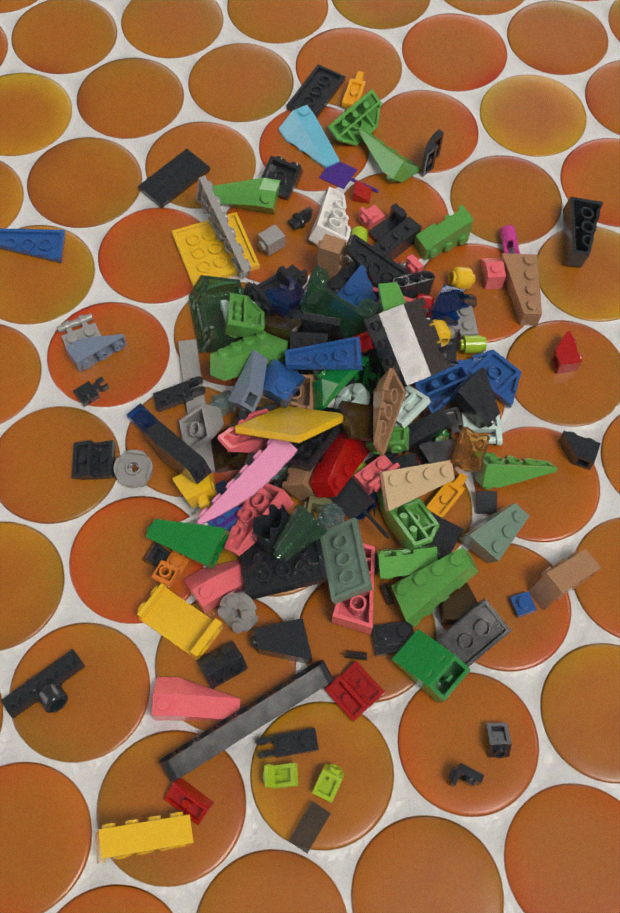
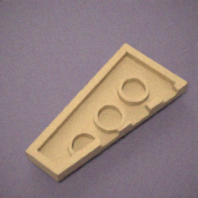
(411, 482)

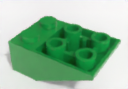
(431, 666)

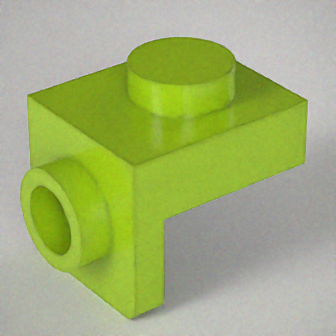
(280, 776)

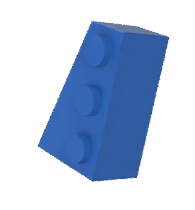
(441, 386)

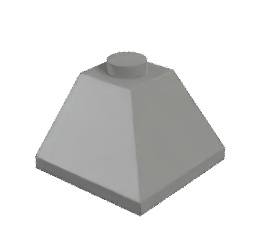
(201, 425)

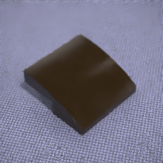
(358, 420)

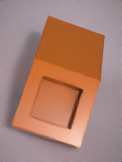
(172, 569)

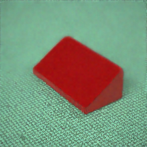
(188, 800)

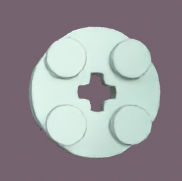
(353, 391)

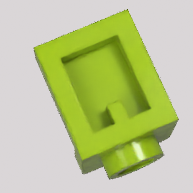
(329, 782)

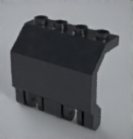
(407, 342)

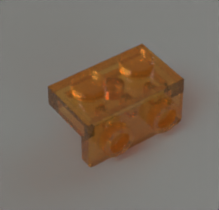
(470, 450)

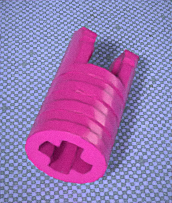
(509, 239)

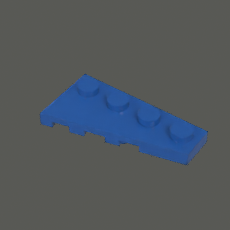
(34, 242)
(332, 355)

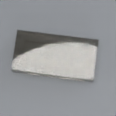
(309, 827)

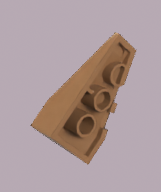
(386, 407)

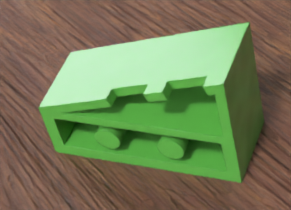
(403, 561)

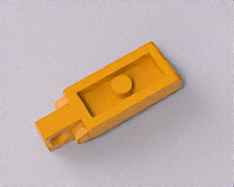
(354, 90)
(447, 496)

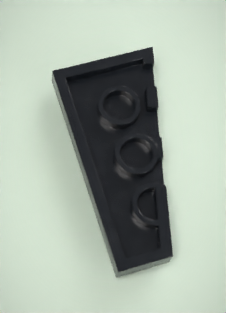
(378, 266)

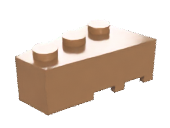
(331, 254)
(299, 484)
(563, 578)

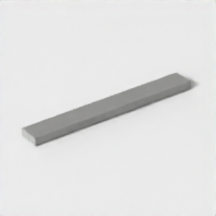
(190, 369)

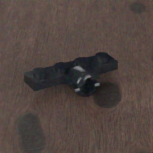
(45, 687)

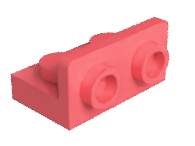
(369, 476)

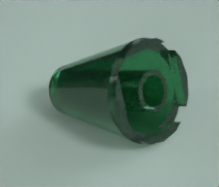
(297, 534)

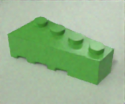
(433, 584)

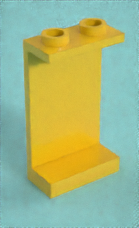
(179, 621)

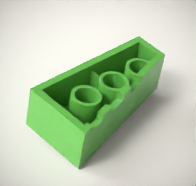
(230, 360)

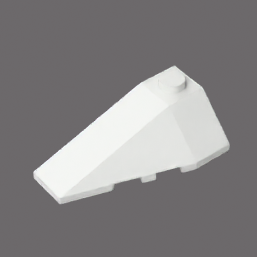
(331, 218)

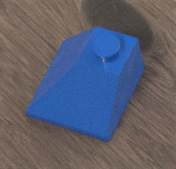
(281, 383)

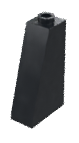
(177, 453)

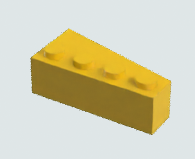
(143, 837)

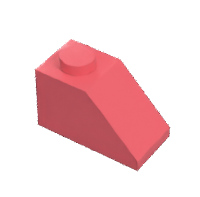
(493, 273)

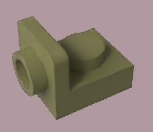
(316, 504)

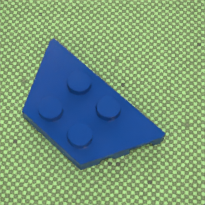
(358, 288)
(500, 372)

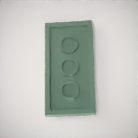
(345, 561)

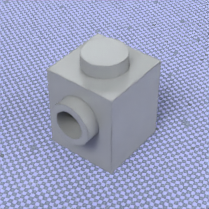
(271, 240)

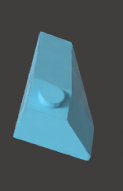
(307, 134)

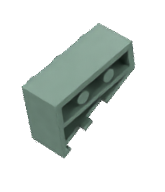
(495, 533)

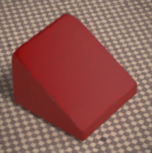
(361, 193)

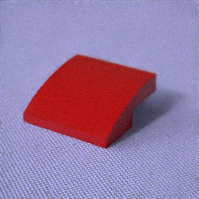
(355, 691)

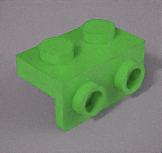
(398, 441)

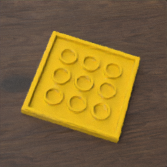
(205, 253)
(290, 424)

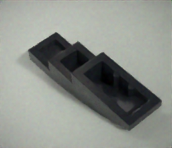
(425, 430)

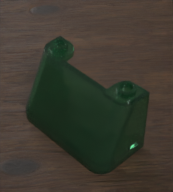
(322, 301)
(207, 314)

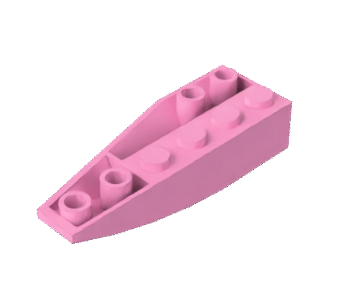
(252, 479)

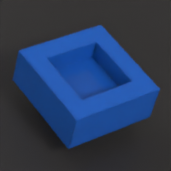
(522, 604)

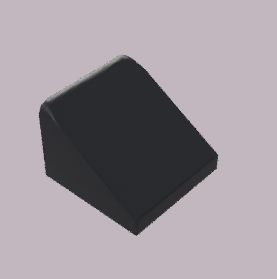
(486, 502)
(155, 554)

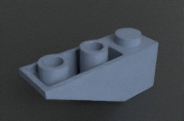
(91, 350)
(250, 383)

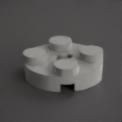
(138, 478)
(228, 611)

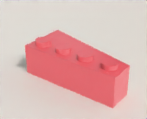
(358, 611)

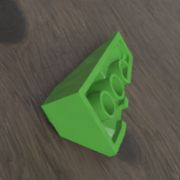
(391, 163)

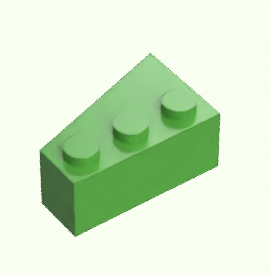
(446, 235)

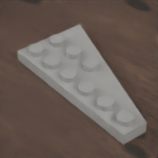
(219, 223)

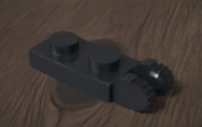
(178, 394)
(290, 743)

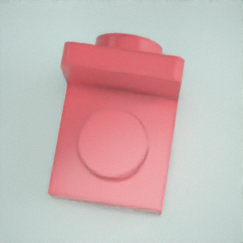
(371, 216)
(413, 264)

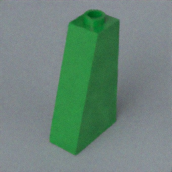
(191, 540)

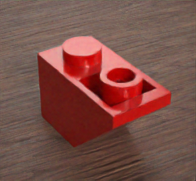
(566, 355)

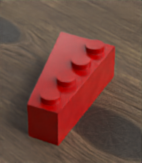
(338, 465)

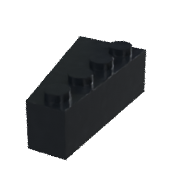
(579, 226)

